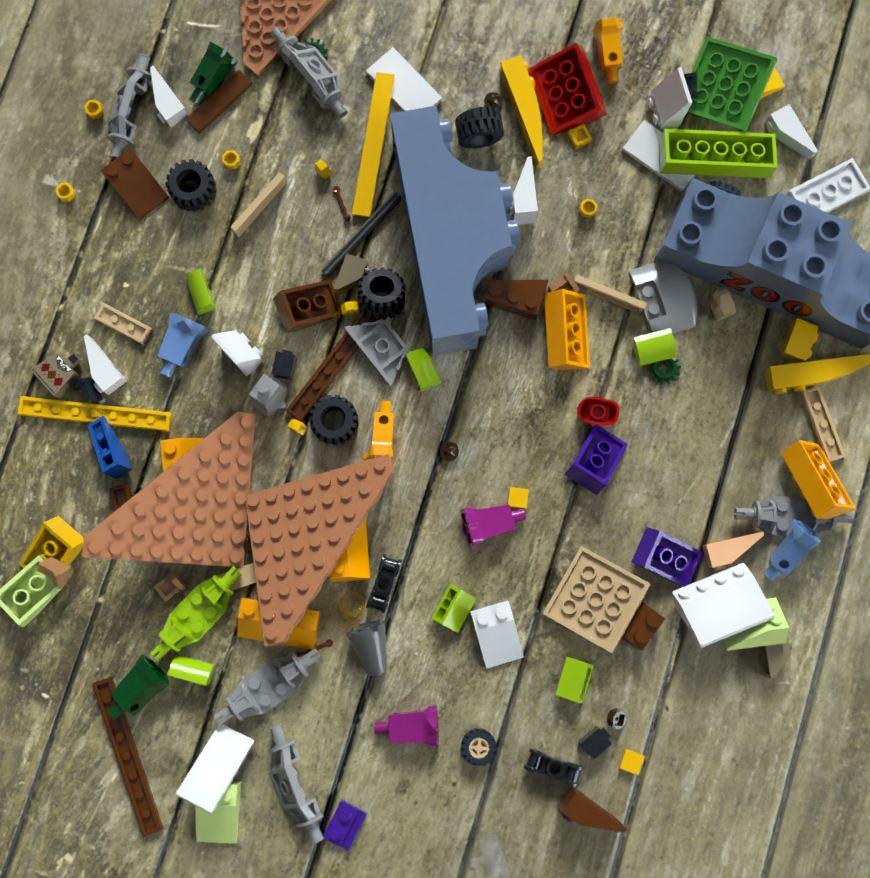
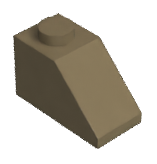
(350, 273)
(775, 657)

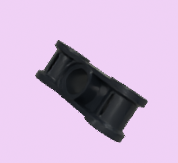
(379, 594)
(540, 762)

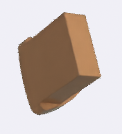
(562, 282)
(56, 570)
(170, 586)

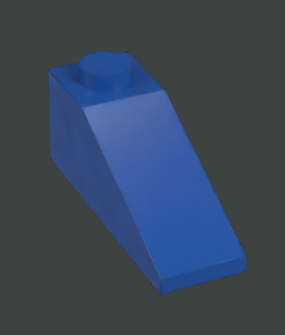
(108, 449)

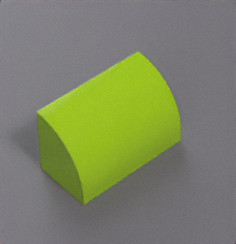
(200, 292)
(654, 347)
(423, 369)
(453, 608)
(191, 670)
(574, 680)

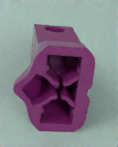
(488, 522)
(412, 726)

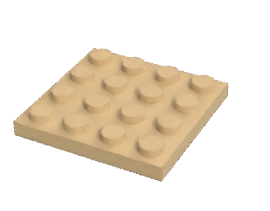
(596, 599)

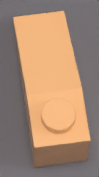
(727, 551)

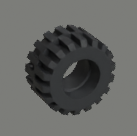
(479, 127)
(194, 199)
(383, 281)
(322, 408)

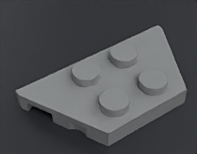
(380, 346)

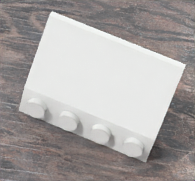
(722, 605)

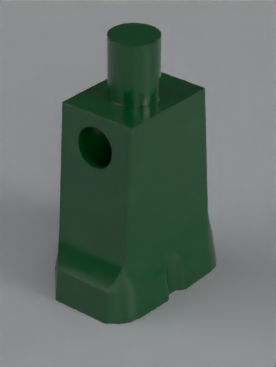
(210, 72)
(138, 687)

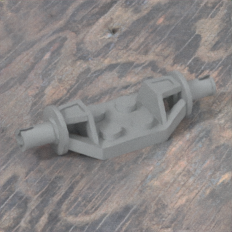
(313, 68)
(120, 111)
(780, 513)
(267, 686)
(287, 786)

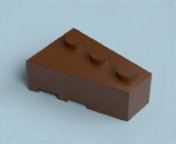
(516, 296)

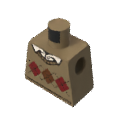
(57, 373)

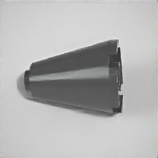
(370, 646)

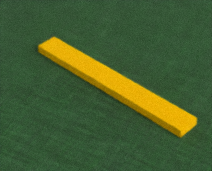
(373, 145)
(90, 412)

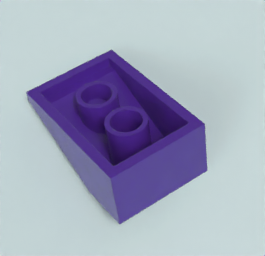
(596, 459)
(667, 556)

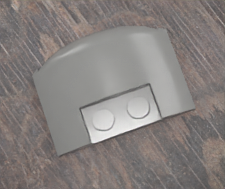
(668, 296)

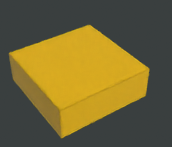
(579, 136)
(518, 497)
(631, 761)

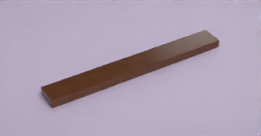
(326, 372)
(128, 760)

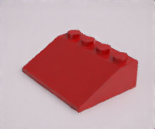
(567, 90)

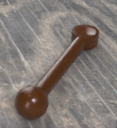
(336, 190)
(329, 643)

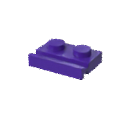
(344, 824)

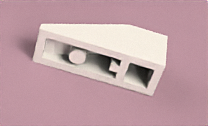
(168, 105)
(790, 131)
(102, 369)

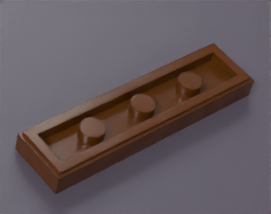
(219, 101)

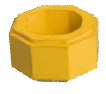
(93, 109)
(231, 159)
(322, 169)
(65, 192)
(588, 208)
(350, 308)
(297, 427)

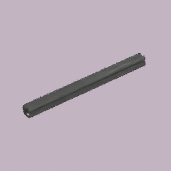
(361, 234)

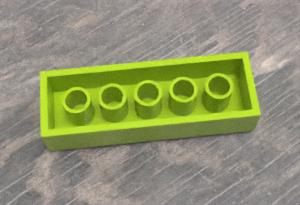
(717, 153)

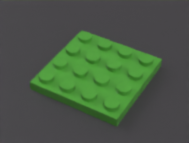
(730, 83)

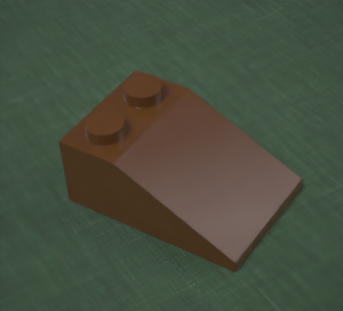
(134, 183)
(307, 305)
(643, 626)
(585, 812)

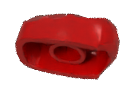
(598, 411)

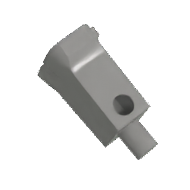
(269, 396)

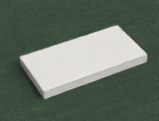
(409, 87)
(644, 148)
(832, 187)
(215, 768)

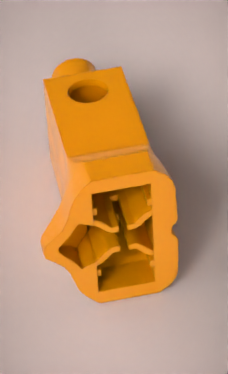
(609, 47)
(382, 433)

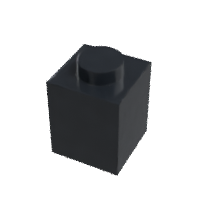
(284, 365)
(596, 741)

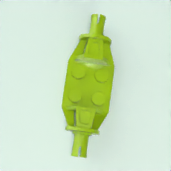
(196, 613)

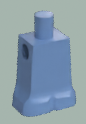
(179, 342)
(792, 549)

